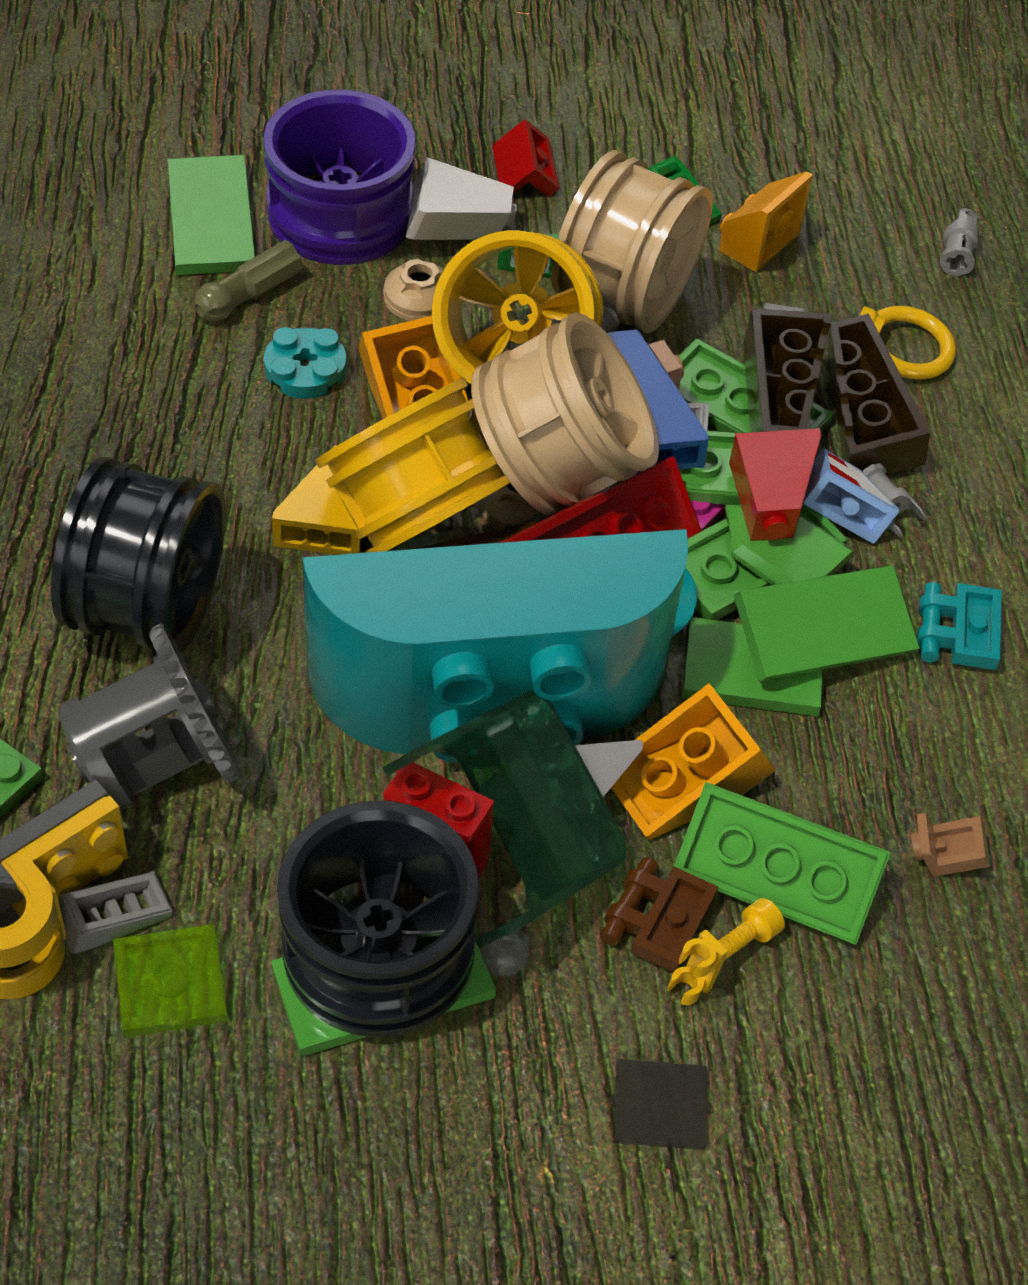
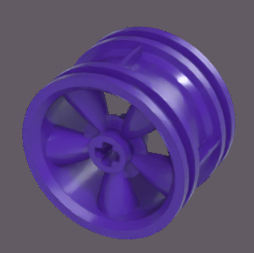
(342, 215)

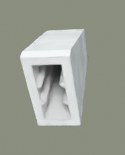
(457, 204)

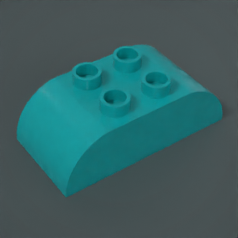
(447, 633)

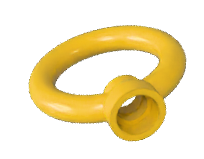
(933, 325)

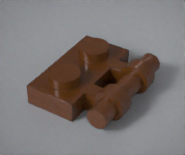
(673, 919)

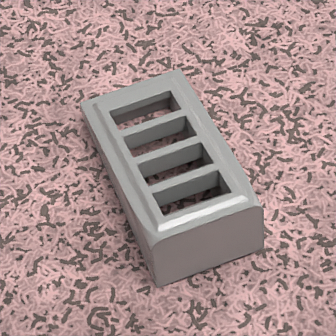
(101, 931)

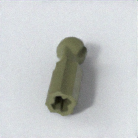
(250, 280)

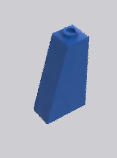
(676, 424)

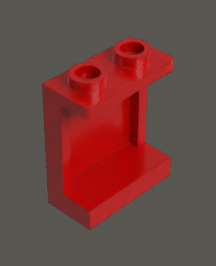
(456, 805)

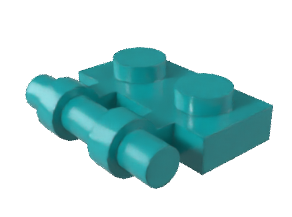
(975, 625)

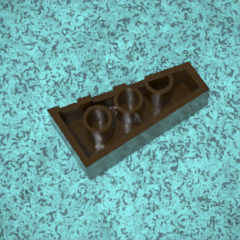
(783, 366)
(872, 402)

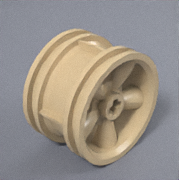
(636, 236)
(564, 415)

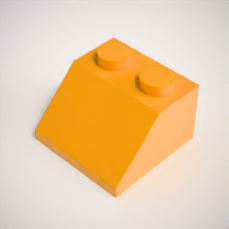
(766, 221)

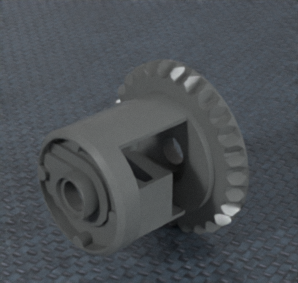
(135, 703)

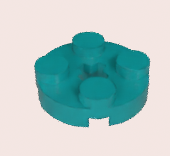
(292, 345)

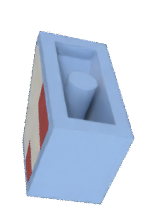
(848, 497)

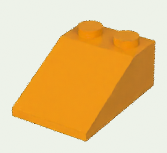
(404, 364)
(682, 752)

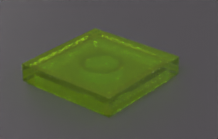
(169, 980)

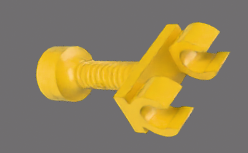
(760, 922)

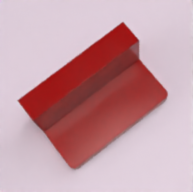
(526, 157)

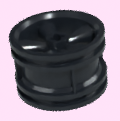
(137, 553)
(378, 981)

